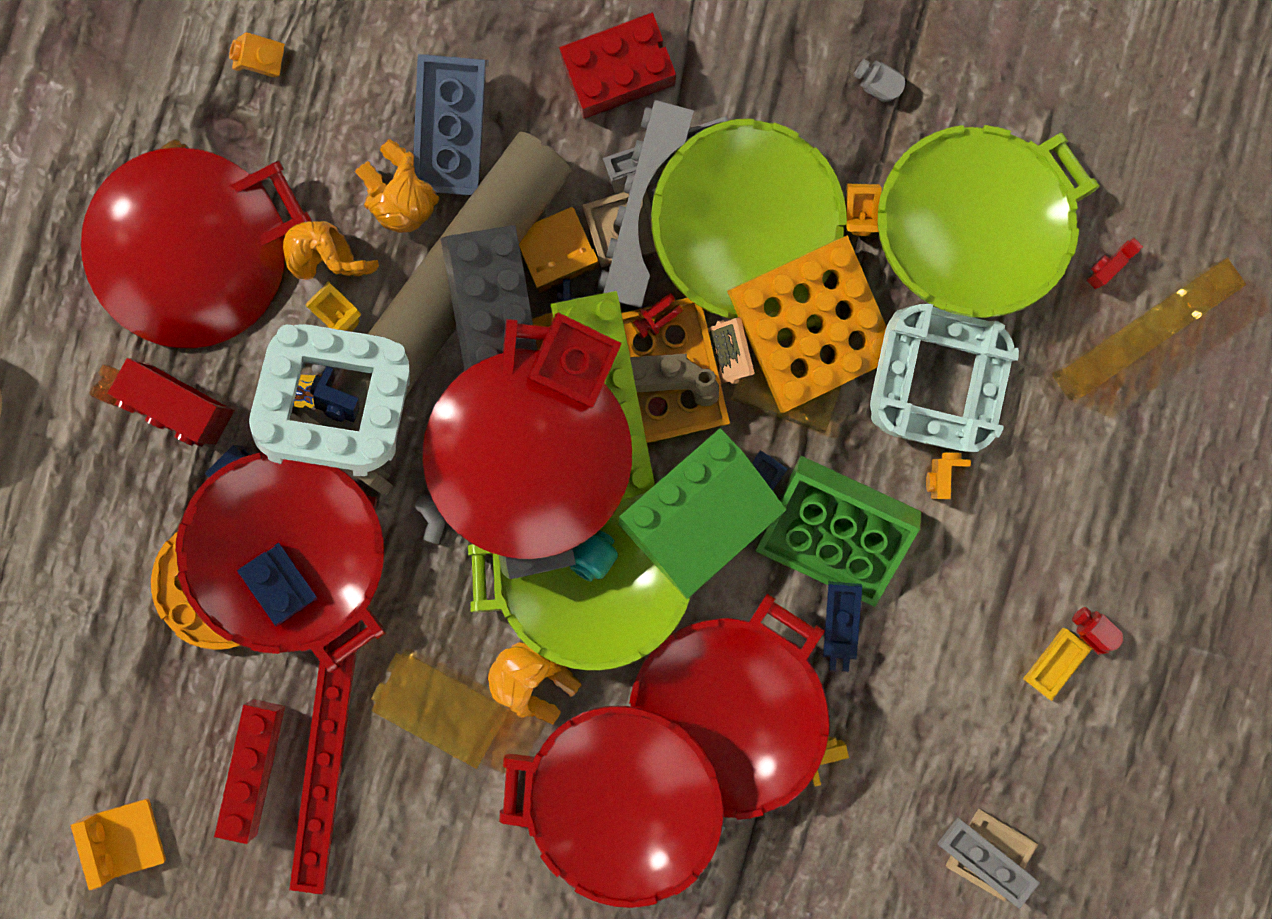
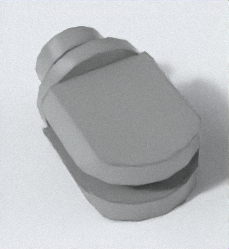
(880, 80)

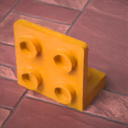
(557, 250)
(118, 842)

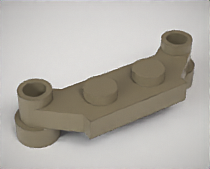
(675, 373)

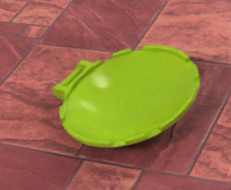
(740, 206)
(981, 219)
(585, 621)

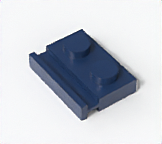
(277, 584)

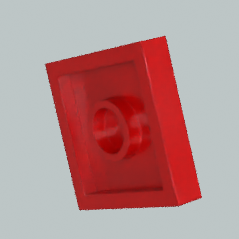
(574, 360)

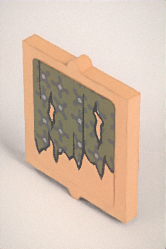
(730, 350)

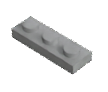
(988, 863)

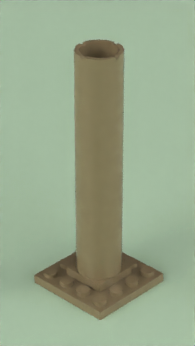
(423, 310)

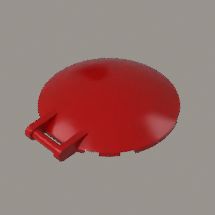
(187, 245)
(521, 462)
(321, 525)
(745, 702)
(619, 805)

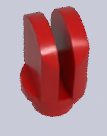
(646, 322)
(1097, 631)

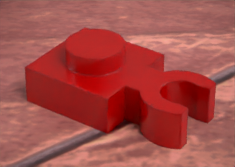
(1107, 267)

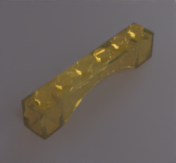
(1149, 330)

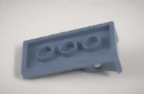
(449, 122)

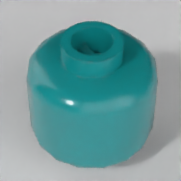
(594, 556)

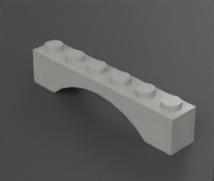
(665, 134)

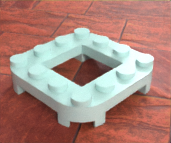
(987, 385)
(320, 444)

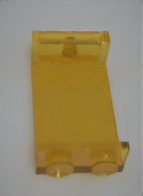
(438, 709)

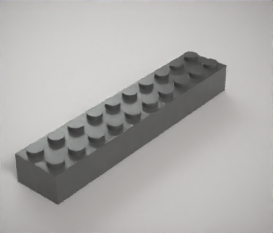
(485, 291)

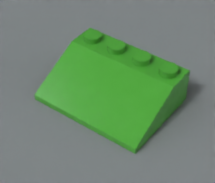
(702, 513)
(840, 530)

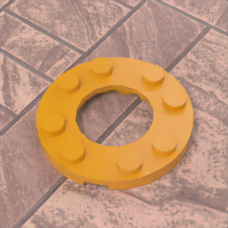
(174, 606)

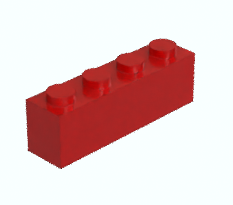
(249, 771)

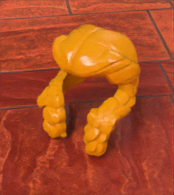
(405, 200)
(319, 241)
(519, 672)

